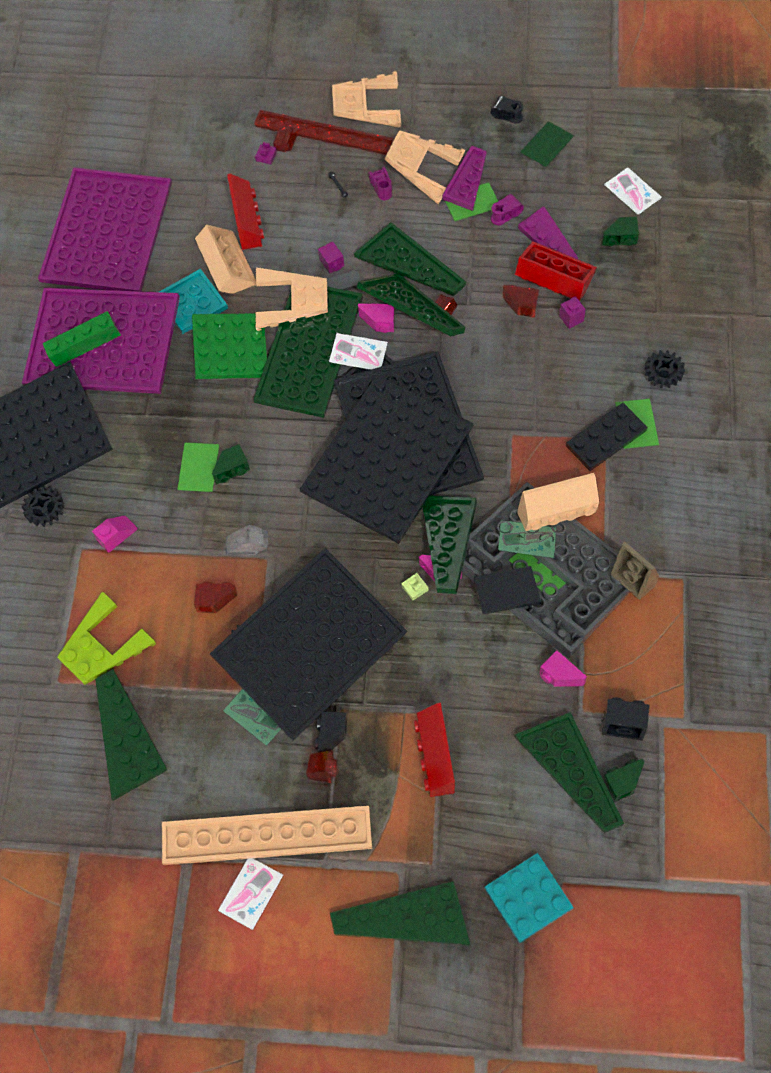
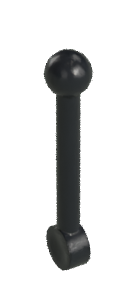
(332, 176)

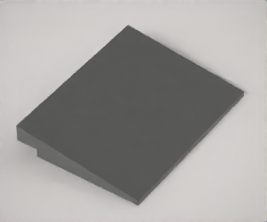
(579, 560)

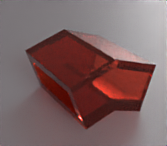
(285, 139)
(447, 303)

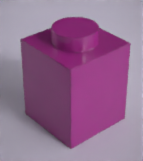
(331, 257)
(572, 312)

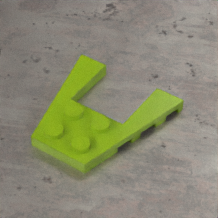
(87, 657)

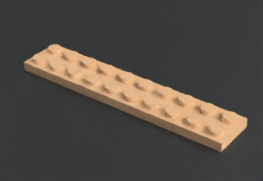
(266, 835)

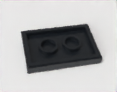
(507, 590)

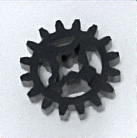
(664, 369)
(34, 507)

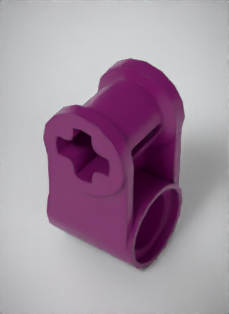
(381, 183)
(506, 210)

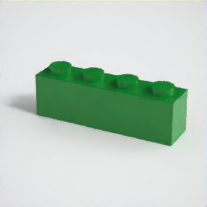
(81, 339)

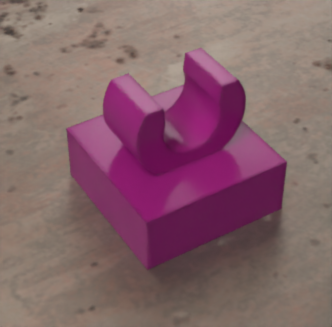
(266, 153)

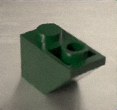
(622, 232)
(230, 464)
(624, 780)

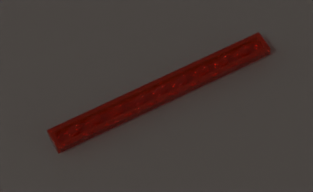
(325, 132)

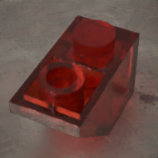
(521, 299)
(213, 597)
(322, 767)

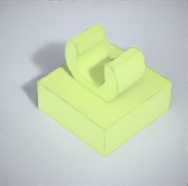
(414, 586)

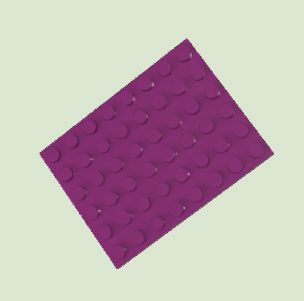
(105, 230)
(124, 364)

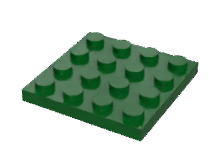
(228, 346)

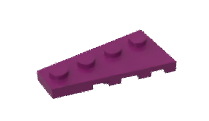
(466, 181)
(544, 231)

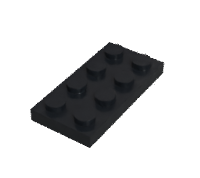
(606, 436)

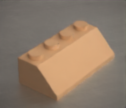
(225, 259)
(558, 502)

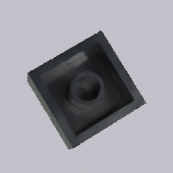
(625, 719)

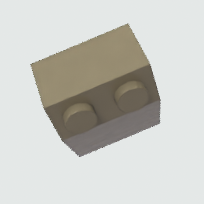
(634, 571)

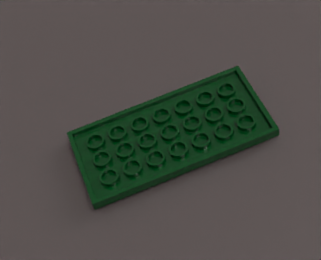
(298, 364)

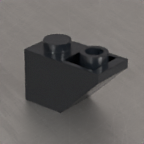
(332, 730)

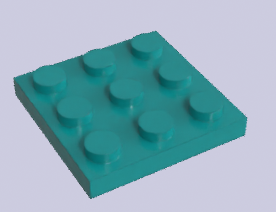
(196, 297)
(528, 898)

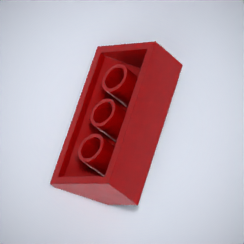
(245, 212)
(555, 270)
(435, 751)

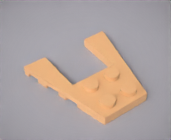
(350, 100)
(407, 154)
(307, 296)

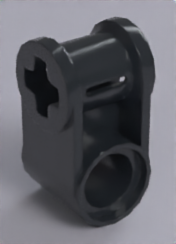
(506, 109)

